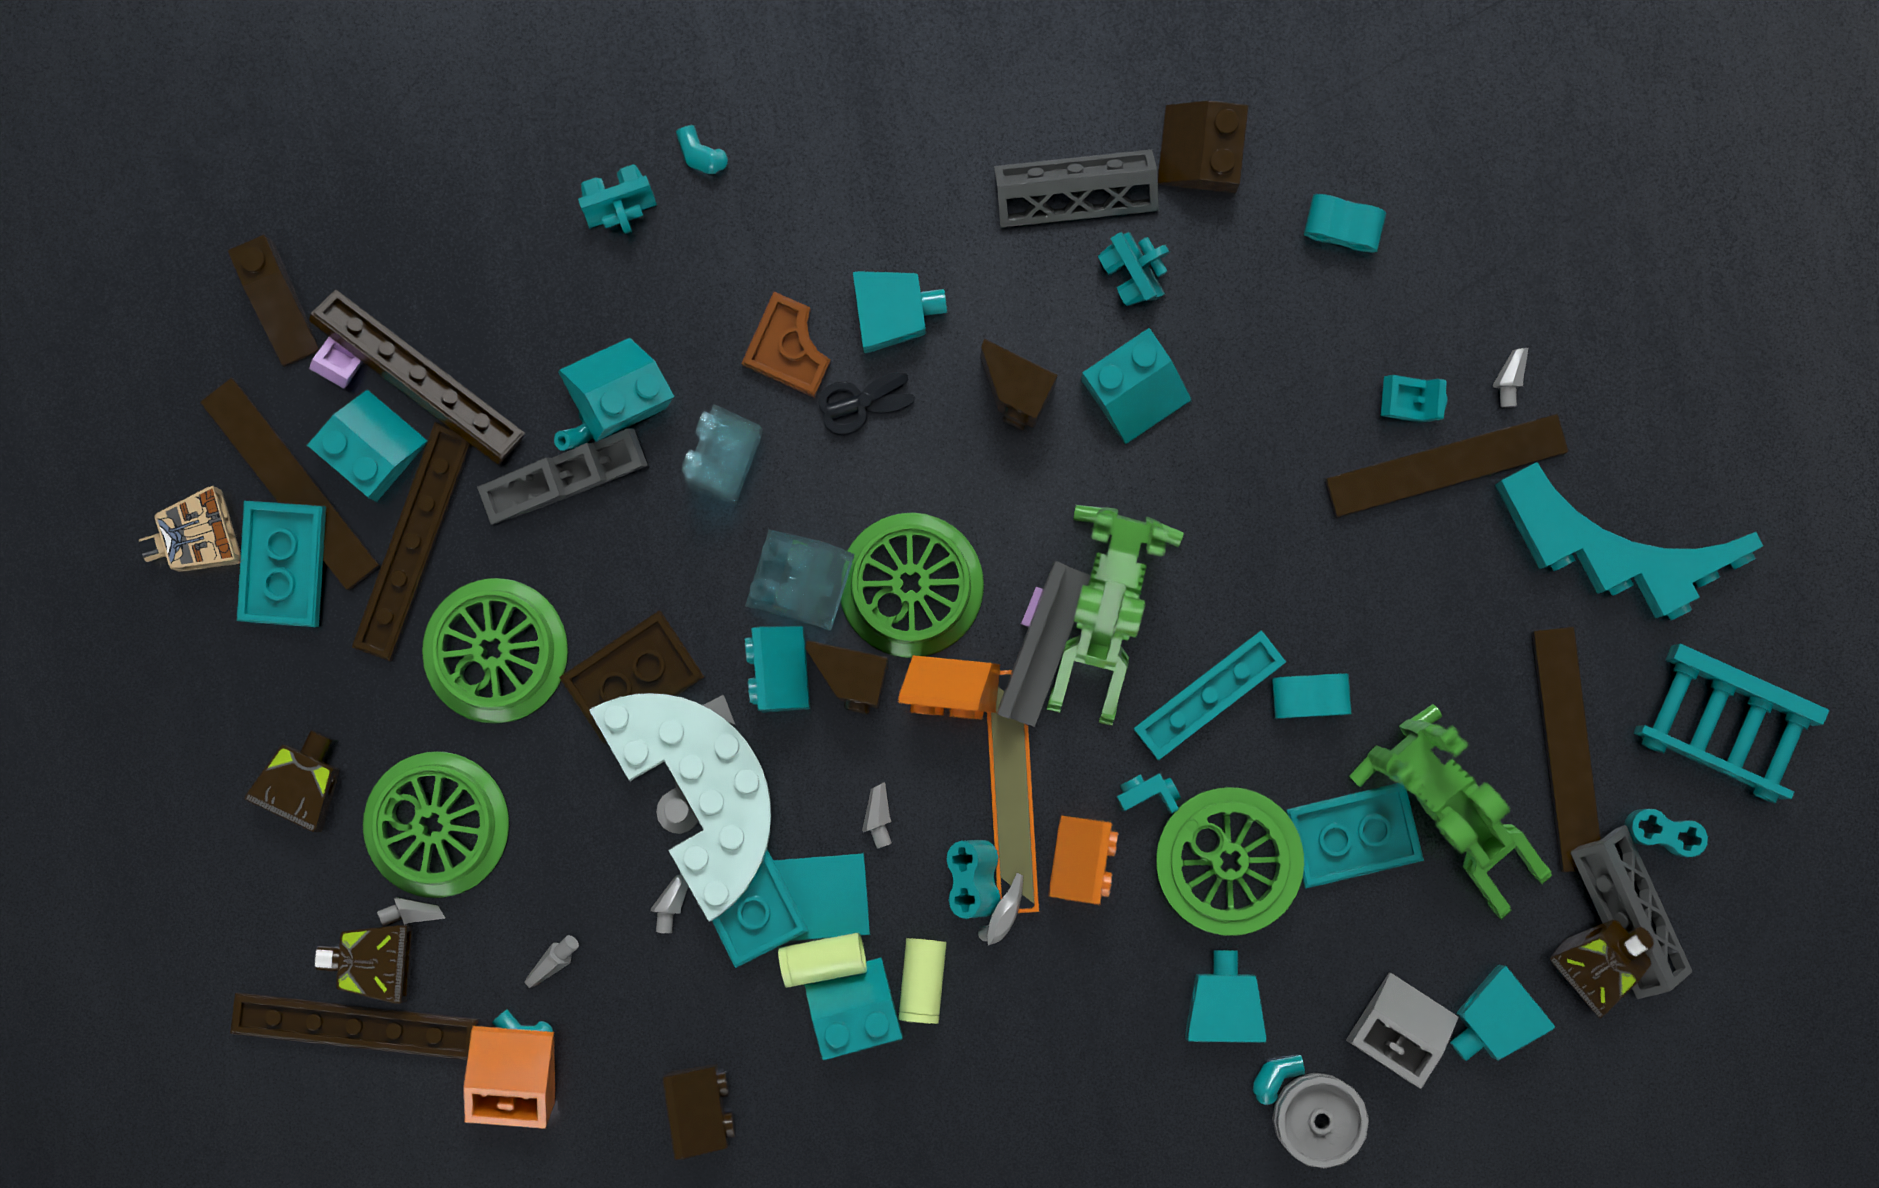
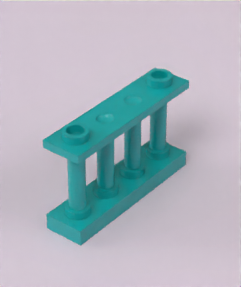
(1725, 682)

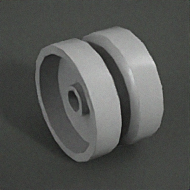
(1338, 1137)

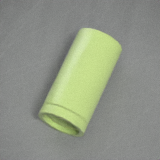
(822, 960)
(922, 980)

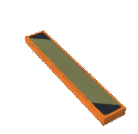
(1012, 803)

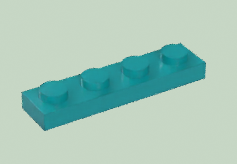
(1209, 695)

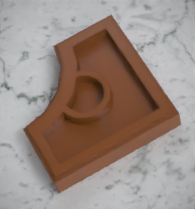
(784, 349)

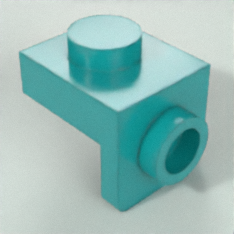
(1413, 398)
(1138, 790)

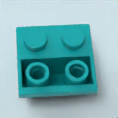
(779, 669)

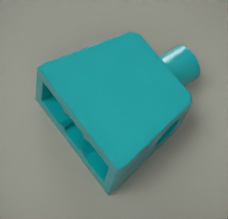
(893, 307)
(1225, 1004)
(1499, 1017)

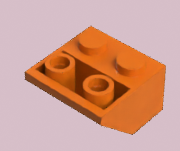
(942, 683)
(1081, 860)
(510, 1077)

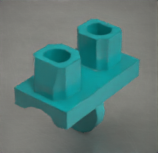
(619, 202)
(1127, 253)

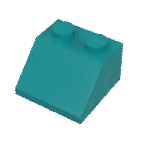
(1136, 386)
(616, 388)
(368, 444)
(853, 1011)

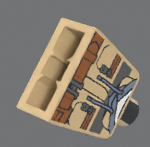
(194, 534)

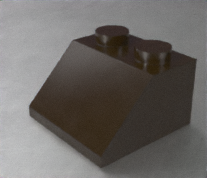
(1203, 145)
(1016, 385)
(851, 674)
(698, 1110)

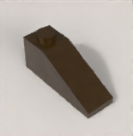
(274, 299)

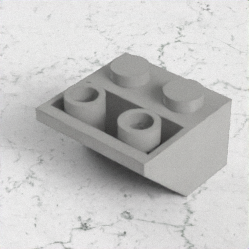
(1404, 1030)

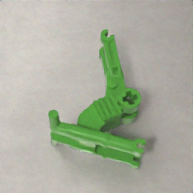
(1110, 603)
(1463, 810)

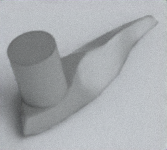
(1004, 914)

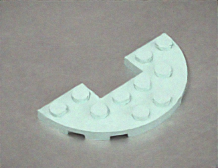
(716, 777)

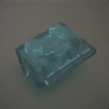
(722, 454)
(800, 579)

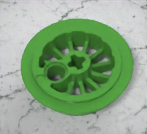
(877, 628)
(465, 698)
(388, 796)
(1185, 826)

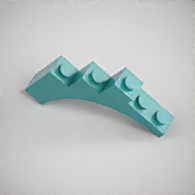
(1663, 575)

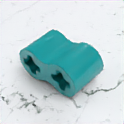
(1345, 223)
(1311, 696)
(1667, 832)
(973, 878)

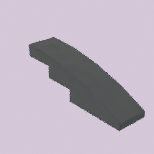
(562, 476)

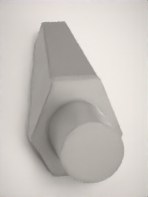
(1511, 377)
(877, 816)
(670, 903)
(409, 912)
(552, 961)

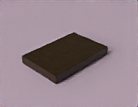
(638, 662)

